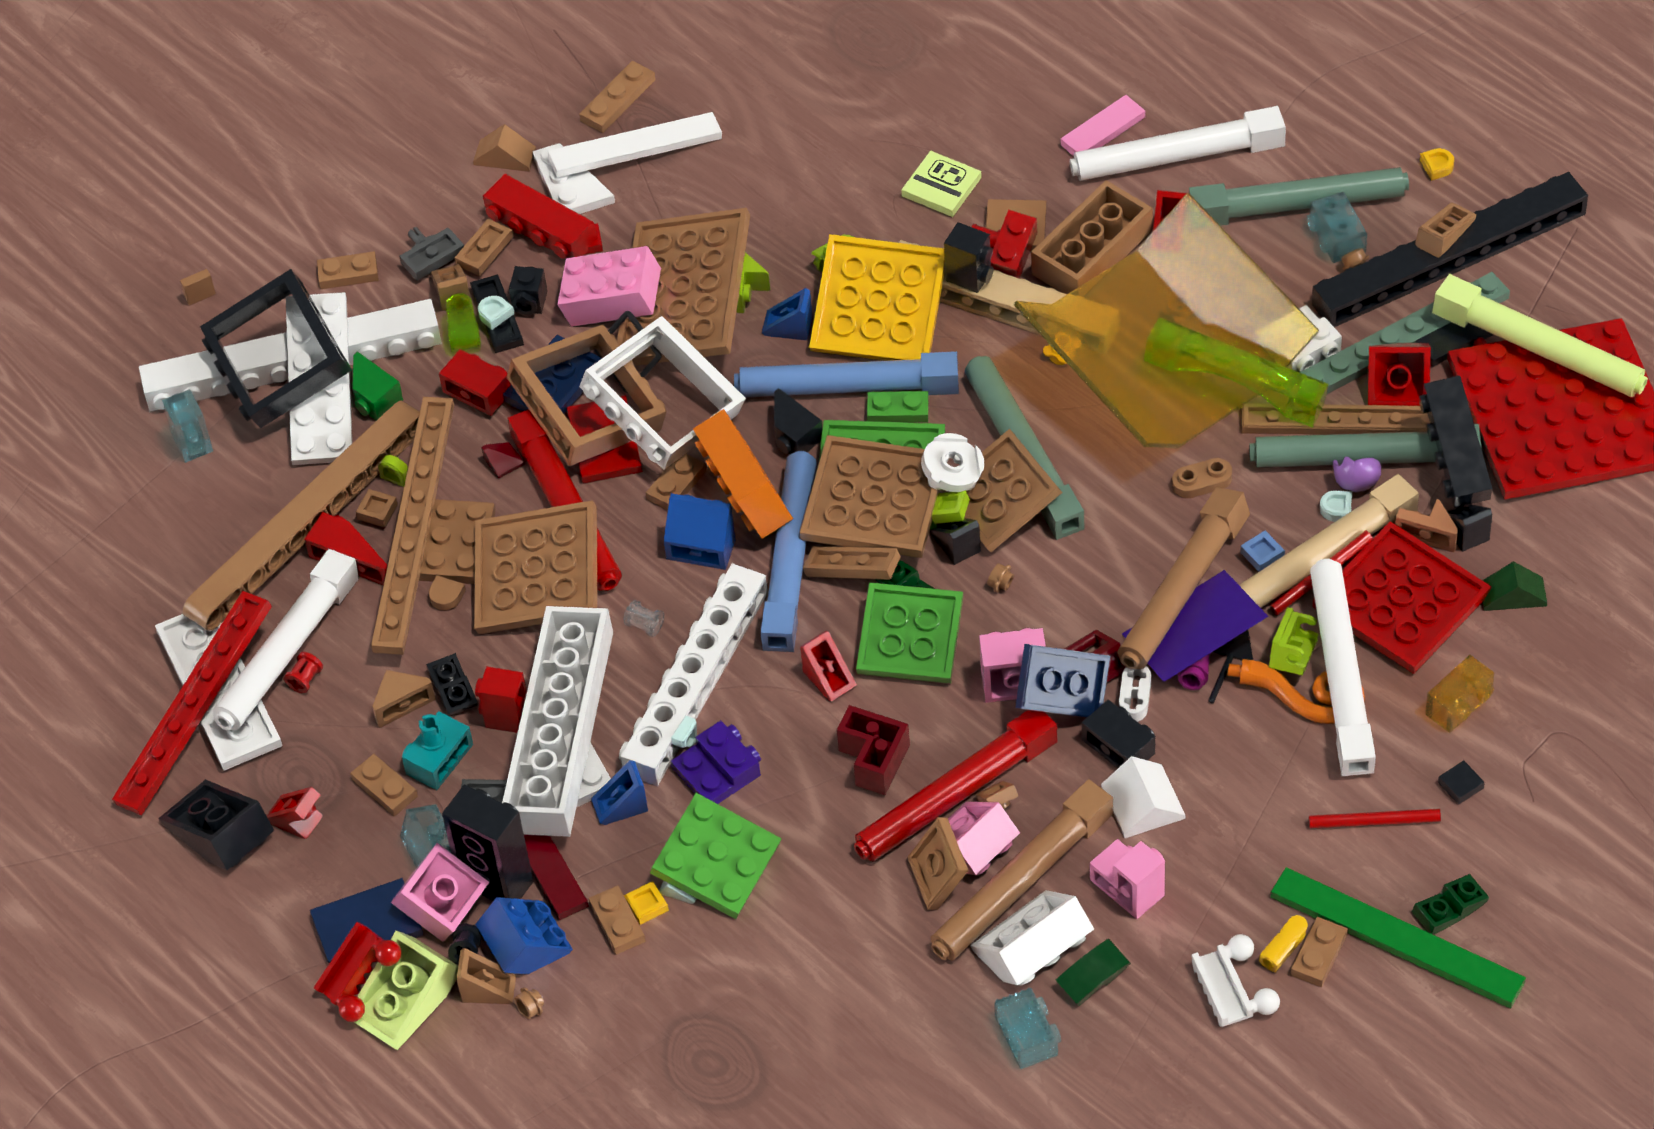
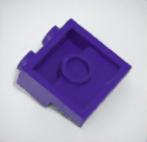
(718, 763)

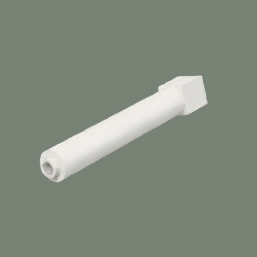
(1257, 131)
(329, 584)
(1353, 732)

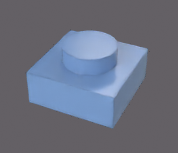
(1262, 550)

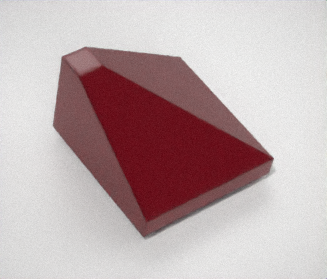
(501, 458)

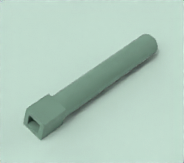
(1298, 194)
(1324, 449)
(1065, 512)

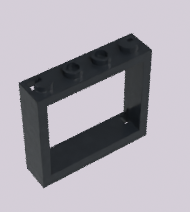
(298, 389)

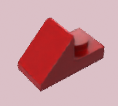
(296, 812)

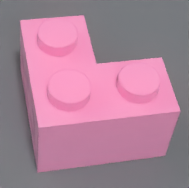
(1130, 876)

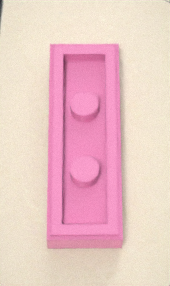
(1104, 126)

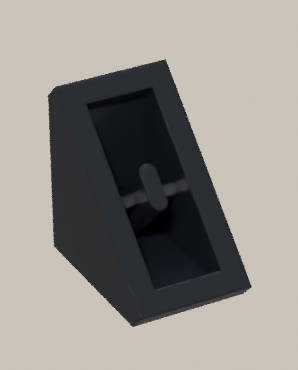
(1472, 525)
(958, 539)

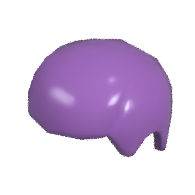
(1357, 474)

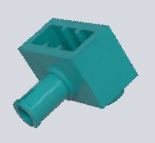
(436, 749)

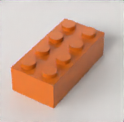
(741, 475)

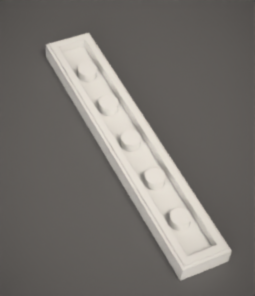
(634, 144)

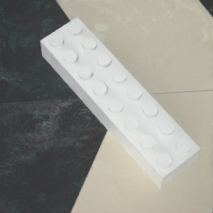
(558, 718)

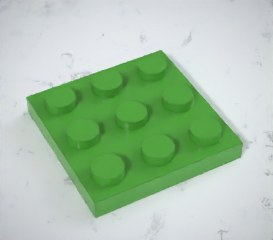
(910, 632)
(715, 855)

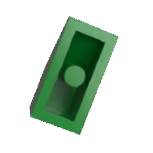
(373, 388)

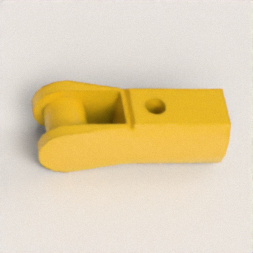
(1284, 943)

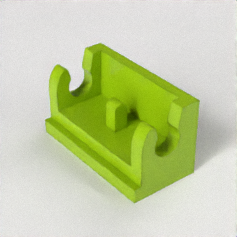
(1293, 644)

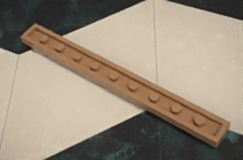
(412, 526)

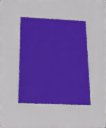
(1208, 620)

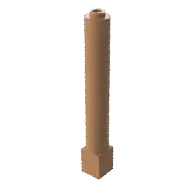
(1221, 520)
(1081, 816)

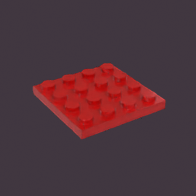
(1408, 596)

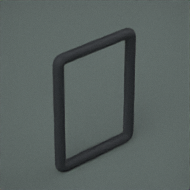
(614, 327)

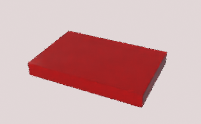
(610, 464)

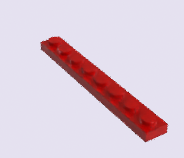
(191, 703)

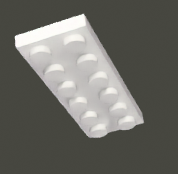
(324, 421)
(185, 645)

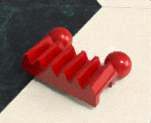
(349, 966)

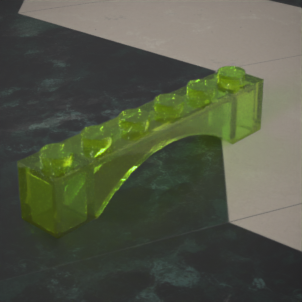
(1187, 350)

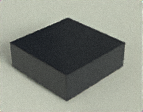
(1461, 782)

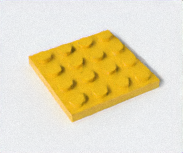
(877, 299)

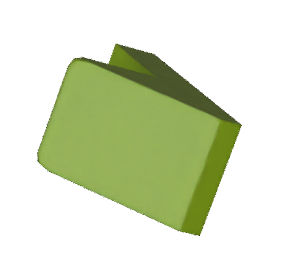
(753, 279)

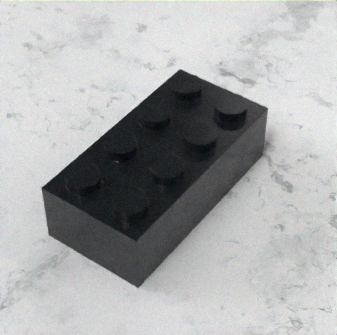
(489, 841)

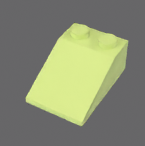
(407, 993)

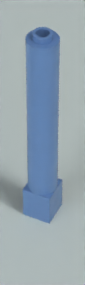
(932, 373)
(781, 608)

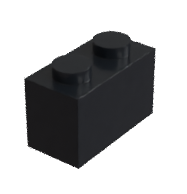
(968, 257)
(1117, 735)

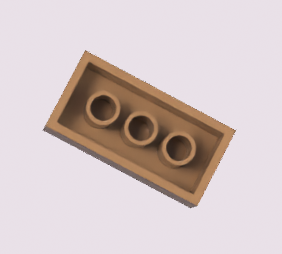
(1092, 238)

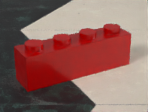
(539, 218)

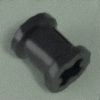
(466, 937)

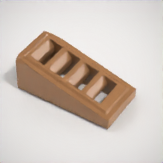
(1442, 231)

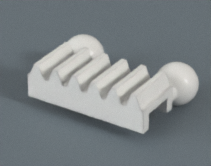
(1224, 986)

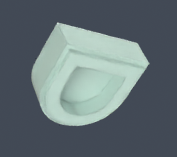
(494, 311)
(1335, 504)

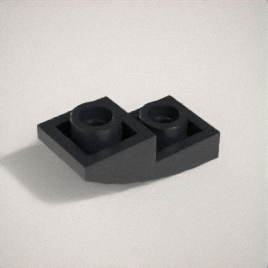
(451, 684)

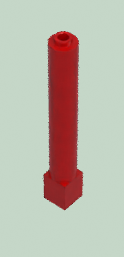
(556, 484)
(1024, 739)

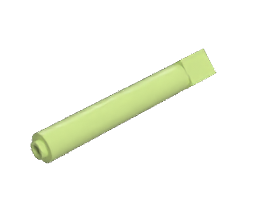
(1464, 304)

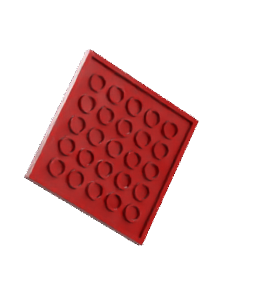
(1550, 424)

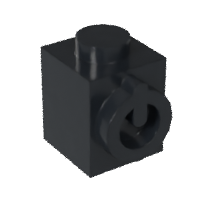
(528, 290)

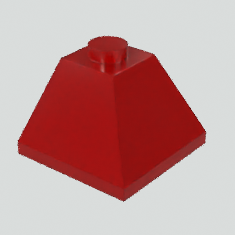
(1398, 373)

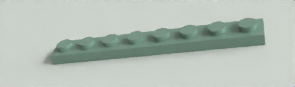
(1353, 360)

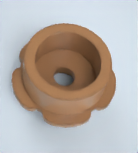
(1354, 258)
(1000, 577)
(529, 1002)

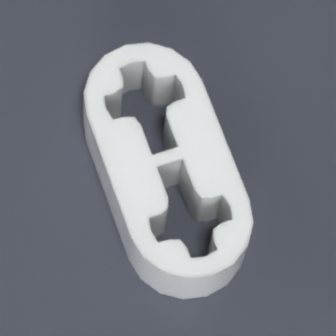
(1141, 692)

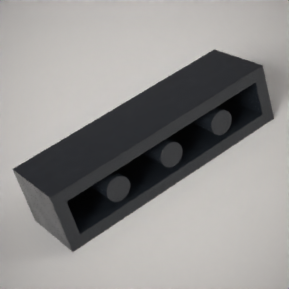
(1456, 442)

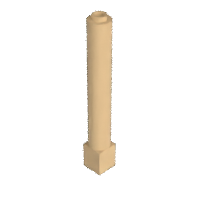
(1296, 564)

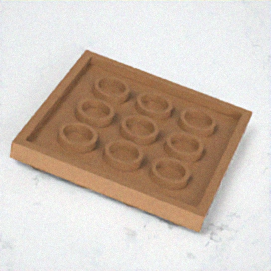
(870, 497)
(533, 564)

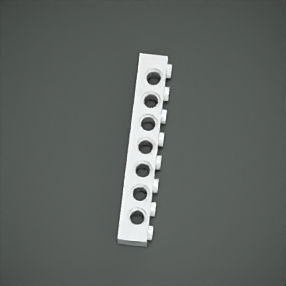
(749, 591)

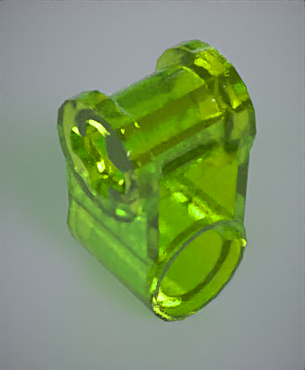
(462, 323)

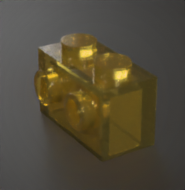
(1459, 693)

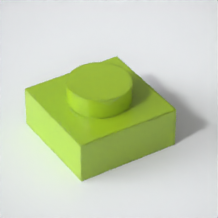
(950, 507)

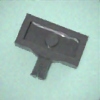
(430, 252)

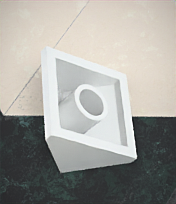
(1142, 797)

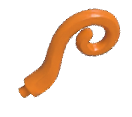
(1260, 675)

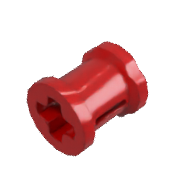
(303, 672)

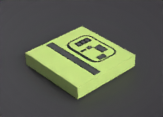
(941, 183)

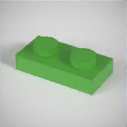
(898, 406)

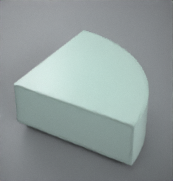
(685, 733)

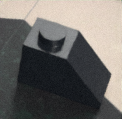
(794, 425)

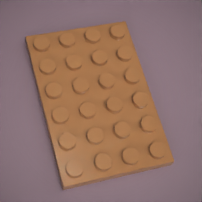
(697, 280)

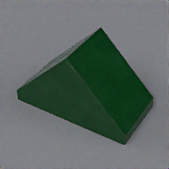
(1514, 589)

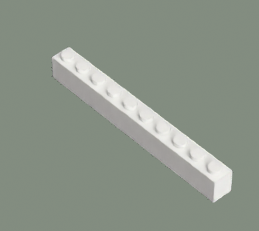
(266, 358)

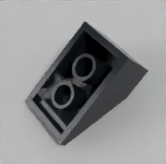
(218, 823)

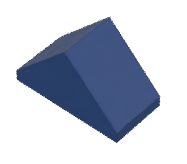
(790, 317)
(621, 796)

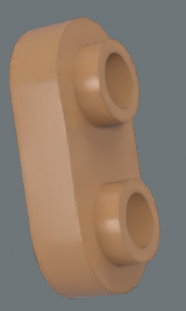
(1203, 477)

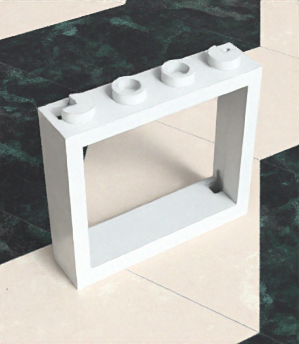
(686, 360)

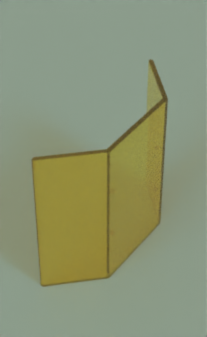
(1190, 277)

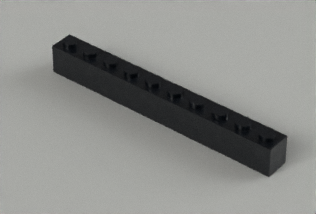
(1411, 268)

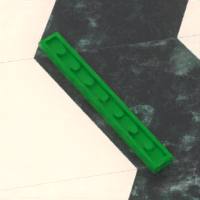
(1399, 937)

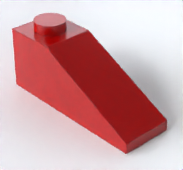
(341, 536)

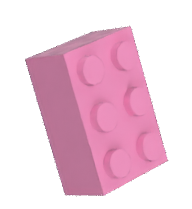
(608, 284)

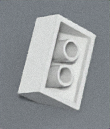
(1033, 937)

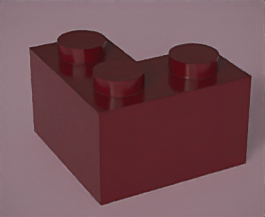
(878, 745)

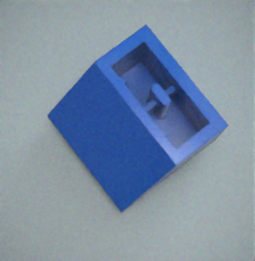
(699, 531)
(522, 935)

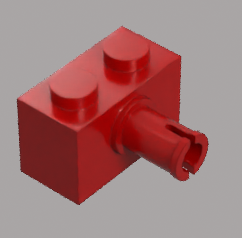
(1012, 242)

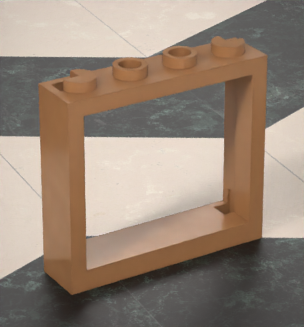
(551, 418)

